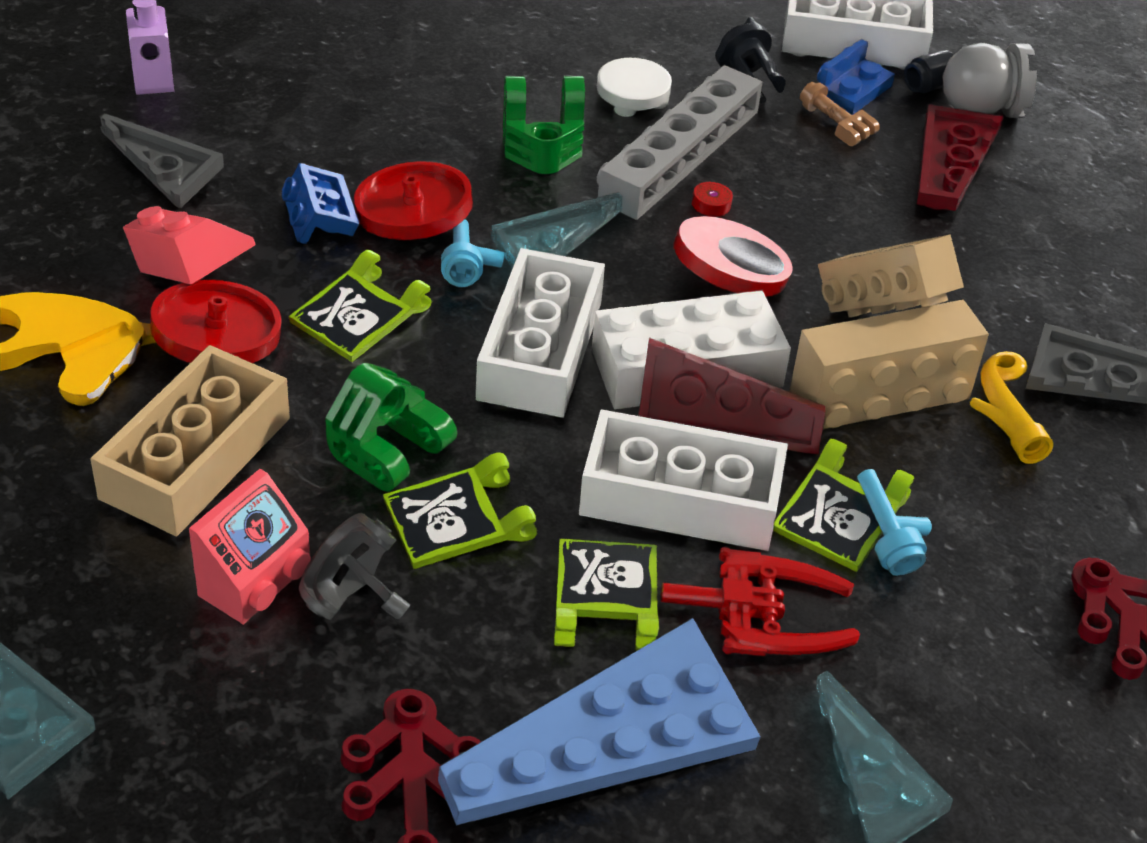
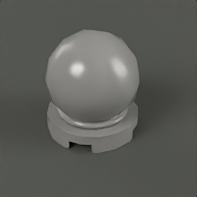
(990, 79)

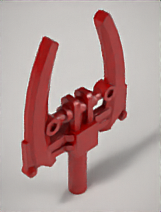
(741, 601)

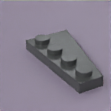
(1088, 366)

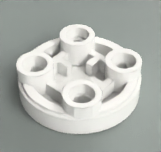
(634, 85)

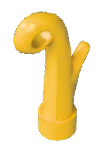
(1027, 437)

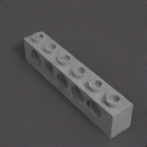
(680, 140)

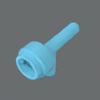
(463, 261)
(902, 545)

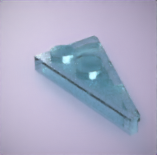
(557, 229)
(884, 781)

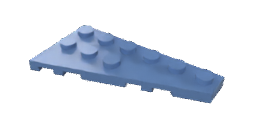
(630, 722)

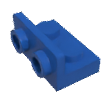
(853, 79)
(318, 200)

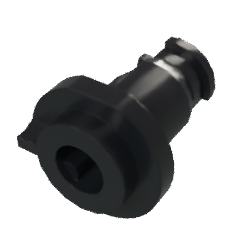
(747, 50)

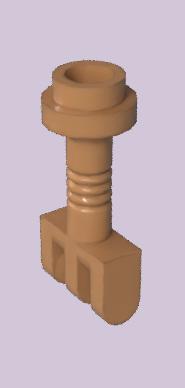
(850, 127)

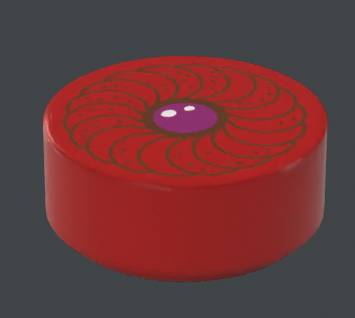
(712, 199)

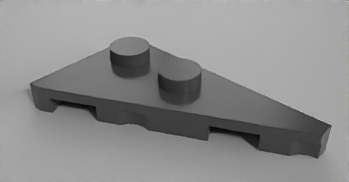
(168, 162)

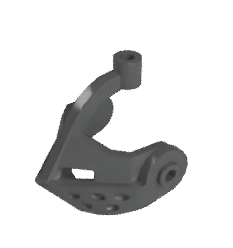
(316, 584)

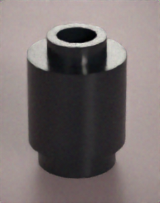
(926, 72)

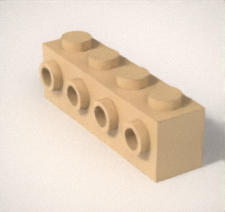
(891, 277)

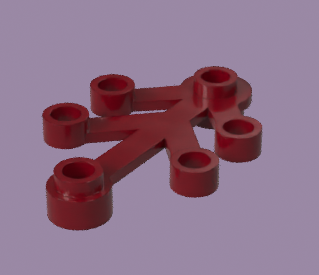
(1101, 582)
(409, 767)

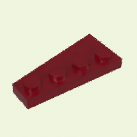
(952, 153)
(713, 397)

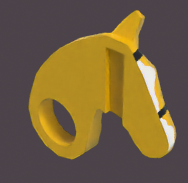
(91, 336)

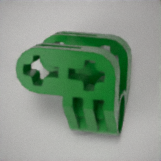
(543, 145)
(380, 398)

